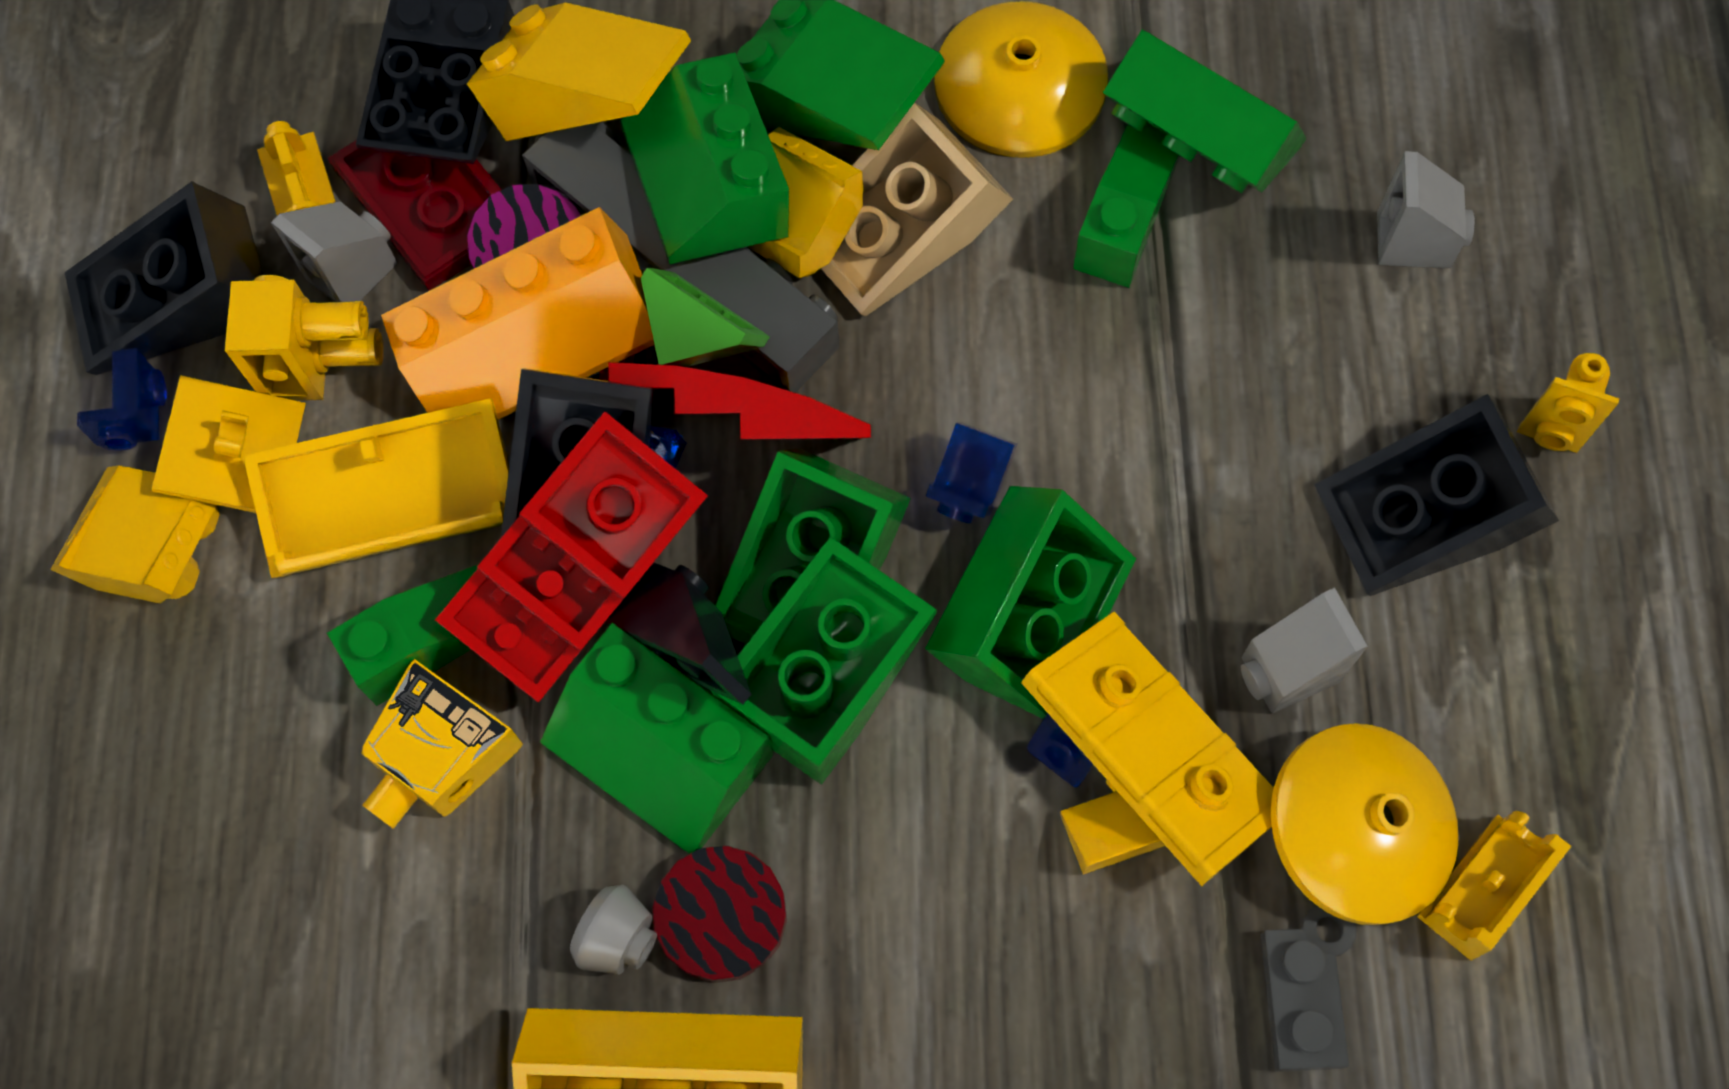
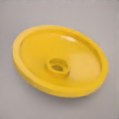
(1017, 103)
(1335, 828)

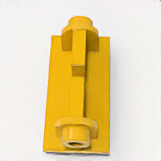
(294, 169)
(1572, 407)

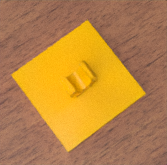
(210, 434)

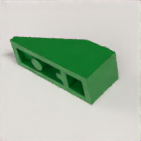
(1125, 206)
(395, 632)

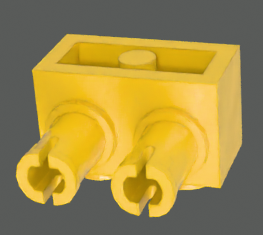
(289, 343)

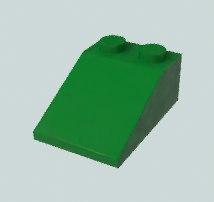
(834, 72)
(793, 518)
(828, 657)

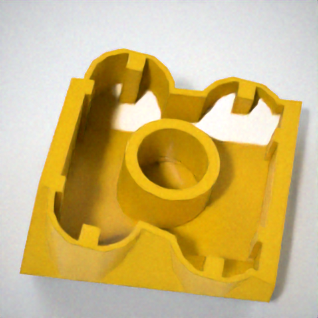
(822, 205)
(136, 539)

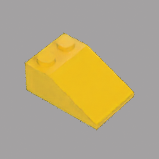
(572, 69)

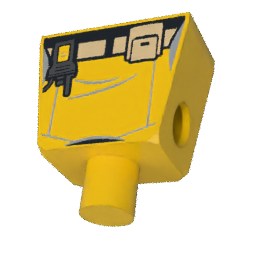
(432, 747)

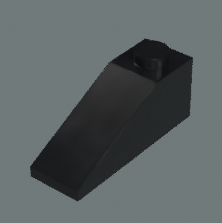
(683, 628)

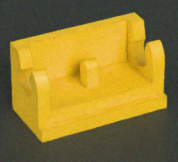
(1493, 884)

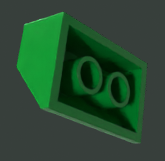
(1202, 114)
(707, 162)
(1028, 592)
(655, 740)

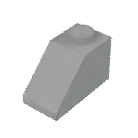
(1423, 216)
(337, 249)
(1303, 653)

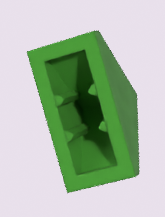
(692, 325)

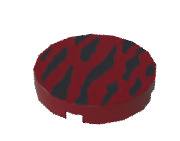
(719, 914)

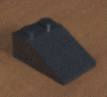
(163, 278)
(552, 419)
(1436, 499)

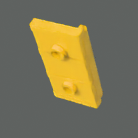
(379, 487)
(1155, 746)

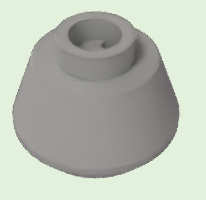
(613, 933)

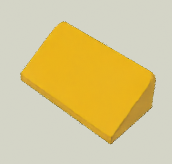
(1107, 832)

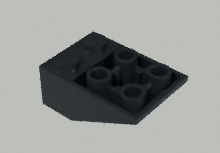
(421, 77)

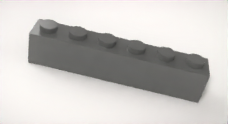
(597, 172)

